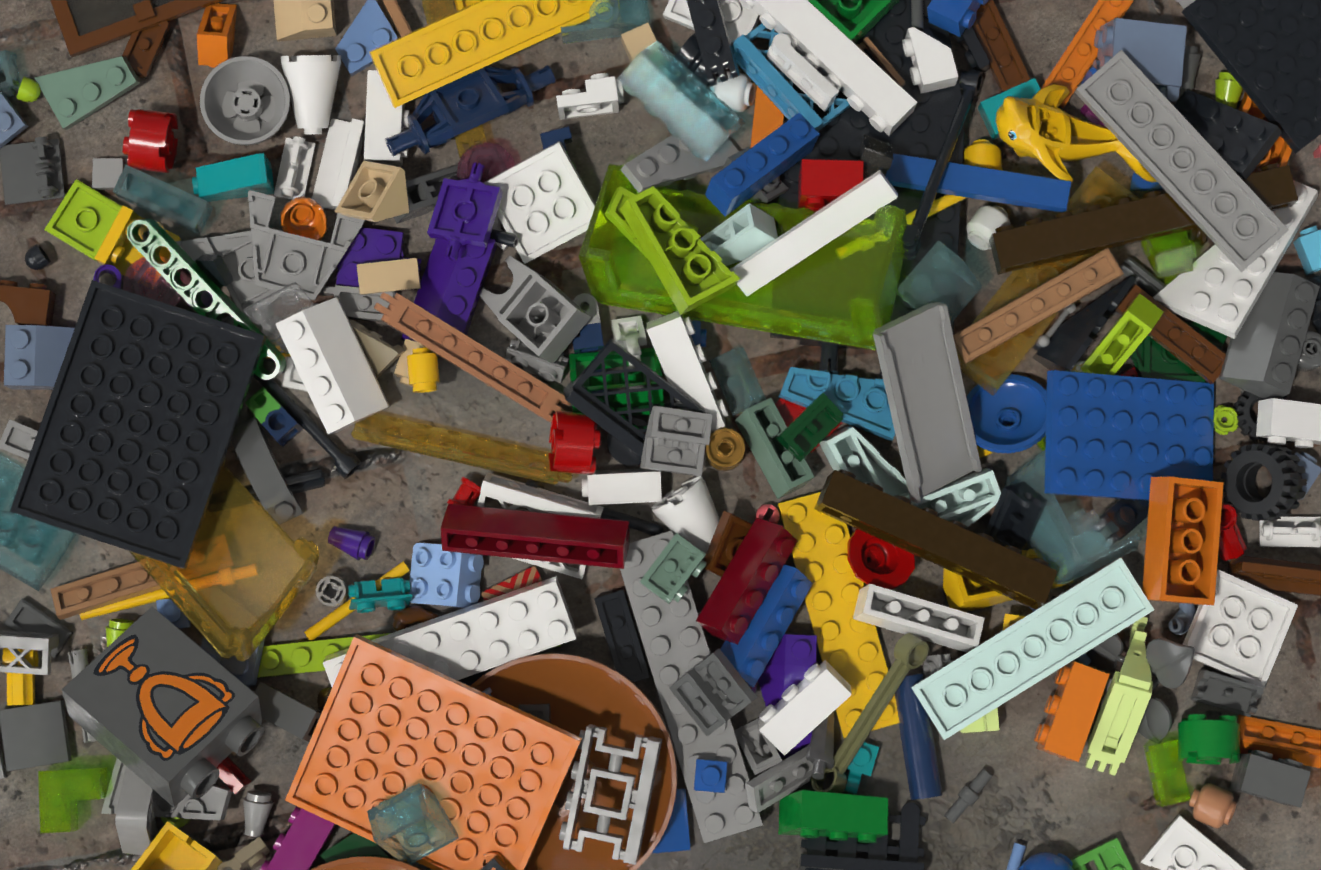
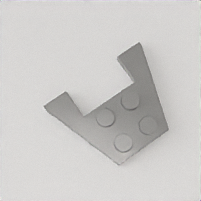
(238, 257)
(291, 258)

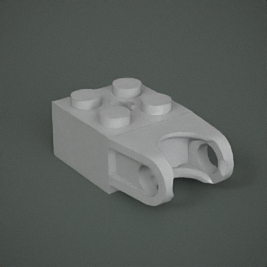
(537, 311)

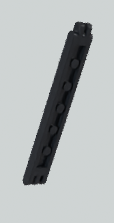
(713, 39)

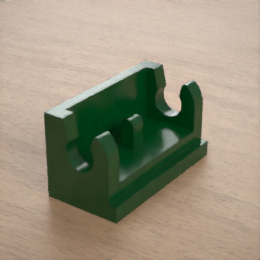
(810, 427)

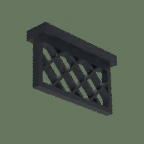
(610, 418)

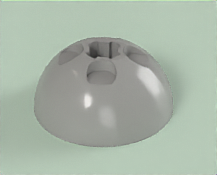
(234, 88)

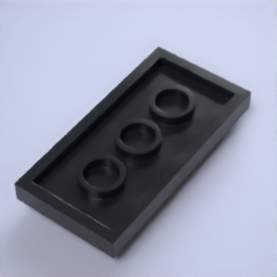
(1233, 134)

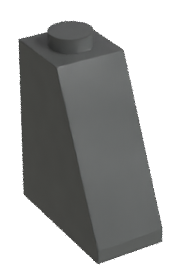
(287, 711)

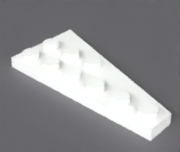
(1217, 290)

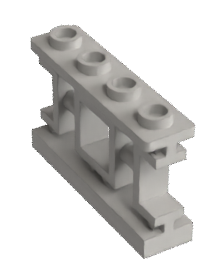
(634, 798)

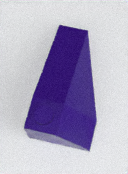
(787, 667)

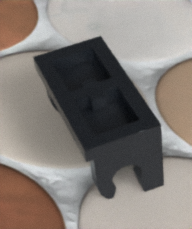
(1016, 515)

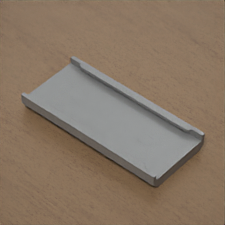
(927, 399)

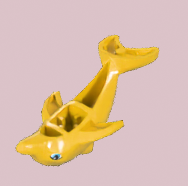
(1053, 136)

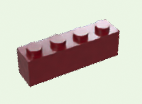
(747, 580)

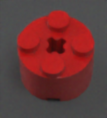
(151, 140)
(572, 443)

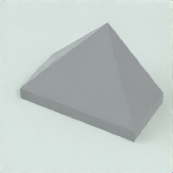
(756, 747)

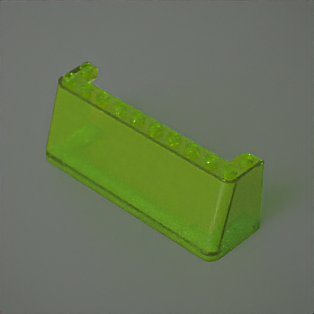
(827, 297)

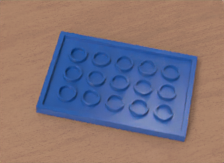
(1122, 430)

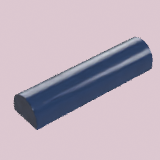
(917, 742)

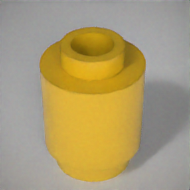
(423, 370)

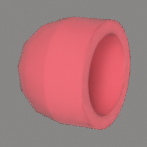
(762, 511)

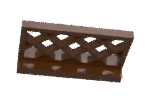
(1278, 574)

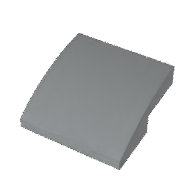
(676, 441)

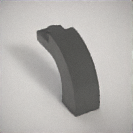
(263, 471)

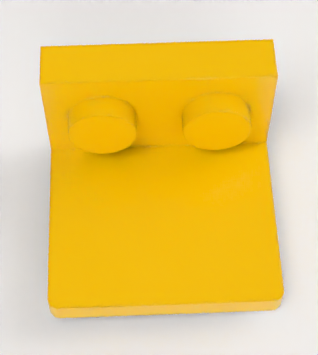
(116, 247)

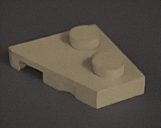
(378, 352)

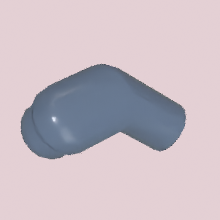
(1183, 618)

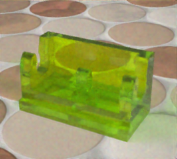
(1166, 773)

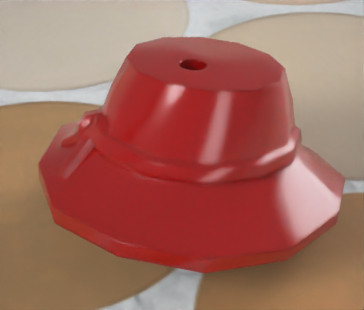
(887, 563)

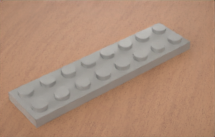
(1181, 161)

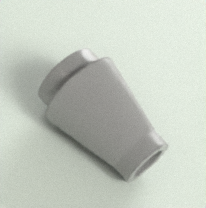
(256, 811)

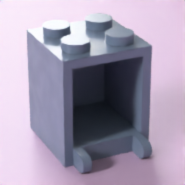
(1151, 46)

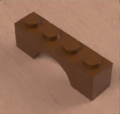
(30, 304)

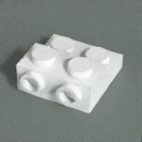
(600, 98)

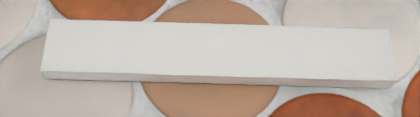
(814, 232)

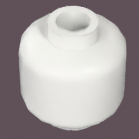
(736, 92)
(984, 224)

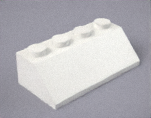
(332, 365)

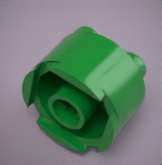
(1208, 740)

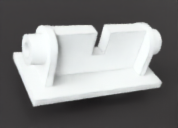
(294, 168)
(1290, 532)

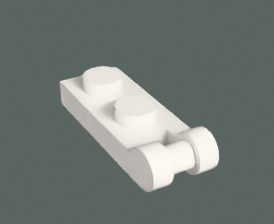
(802, 72)

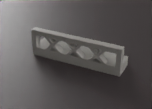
(29, 641)

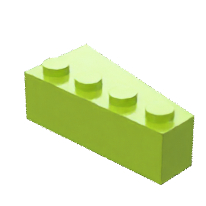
(678, 255)

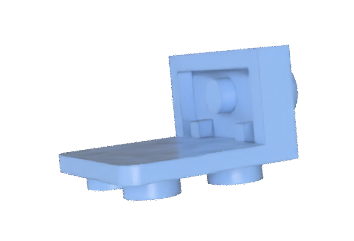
(444, 576)

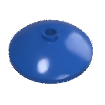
(1016, 402)

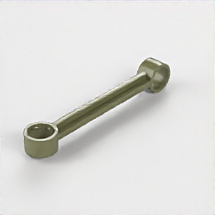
(909, 654)

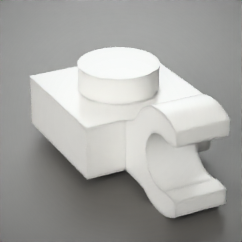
(630, 334)

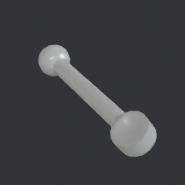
(1044, 340)

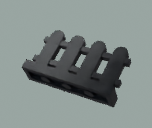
(877, 852)

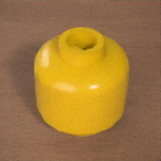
(983, 154)

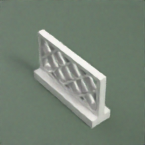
(541, 501)

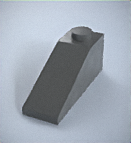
(424, 192)

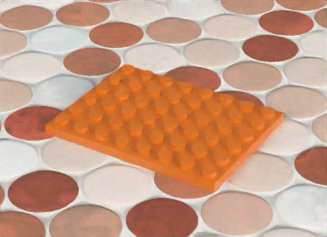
(411, 725)

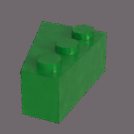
(833, 816)

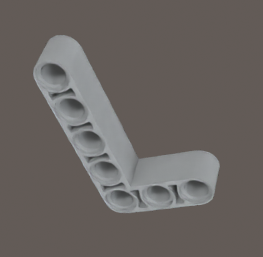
(135, 814)

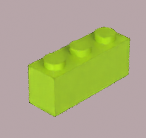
(1123, 337)

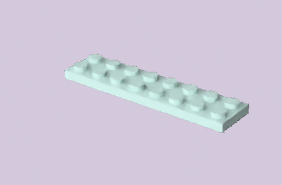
(1032, 648)

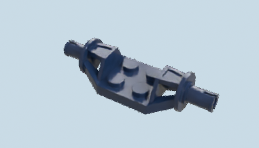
(467, 105)

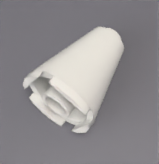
(311, 88)
(689, 512)

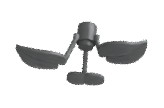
(1167, 661)

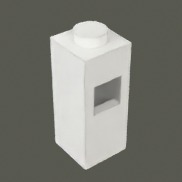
(622, 486)

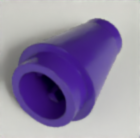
(353, 542)

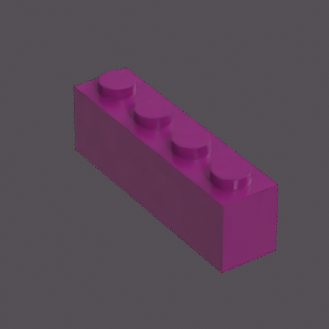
(302, 843)

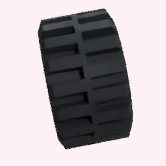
(1285, 475)

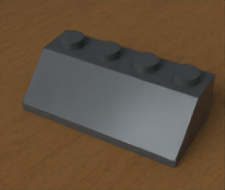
(1272, 338)

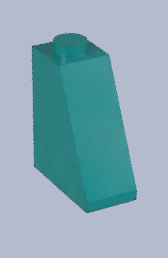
(234, 178)

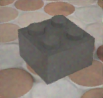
(1271, 780)

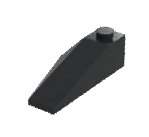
(1076, 334)

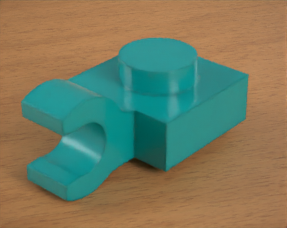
(861, 764)

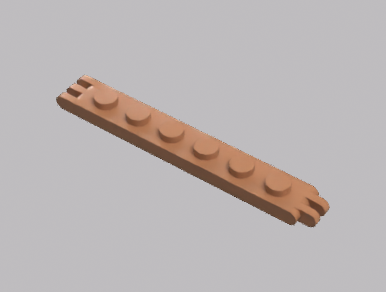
(470, 356)

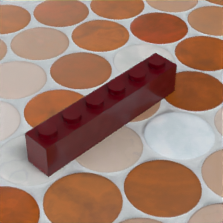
(535, 536)

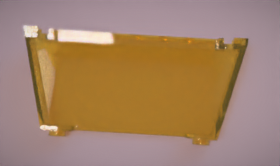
(238, 572)

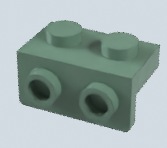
(673, 569)

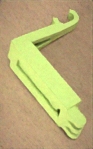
(1122, 706)

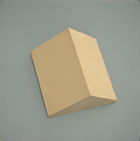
(375, 193)

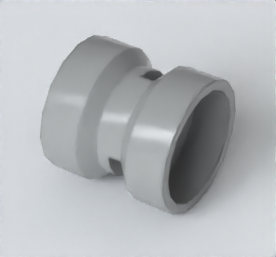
(336, 593)

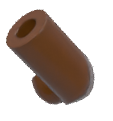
(410, 615)

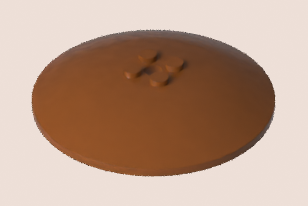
(581, 695)

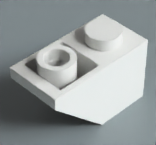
(931, 61)

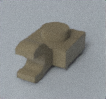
(249, 856)

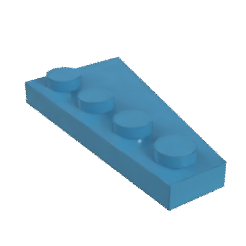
(859, 399)

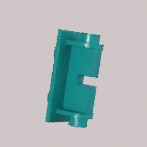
(368, 598)

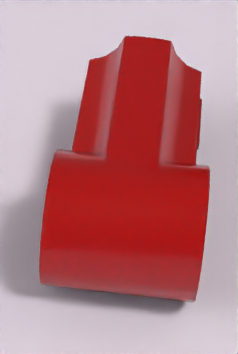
(1230, 540)

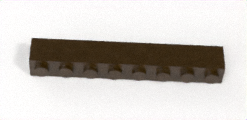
(936, 539)

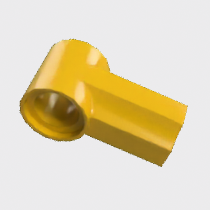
(20, 686)

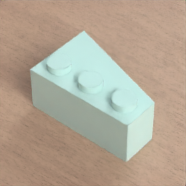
(852, 452)
(964, 498)

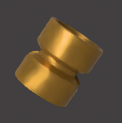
(725, 449)

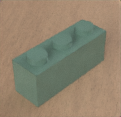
(760, 428)

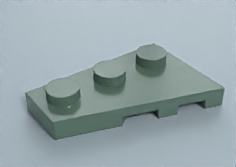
(86, 89)

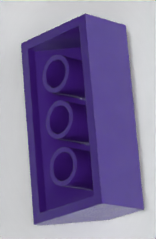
(453, 288)

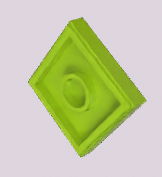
(83, 219)

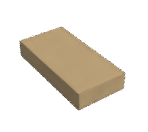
(388, 276)

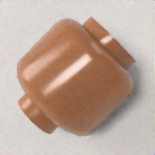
(1213, 805)

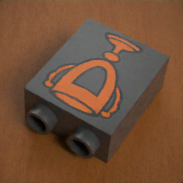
(165, 708)

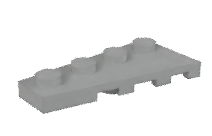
(671, 162)
(208, 807)

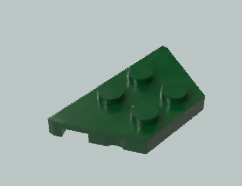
(1156, 362)

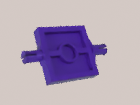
(465, 212)
(369, 247)

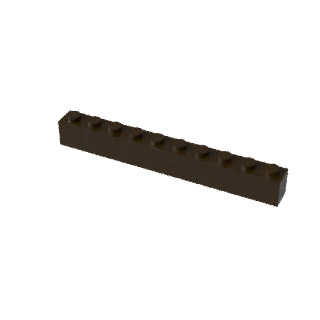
(1118, 224)

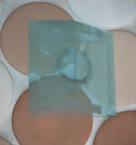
(942, 279)
(411, 824)

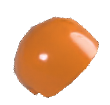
(304, 218)

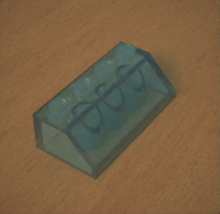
(680, 101)

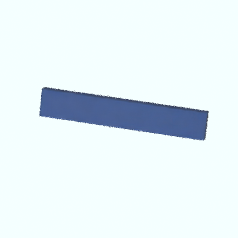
(982, 183)

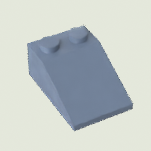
(34, 355)

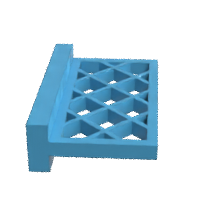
(774, 82)

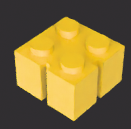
(175, 851)

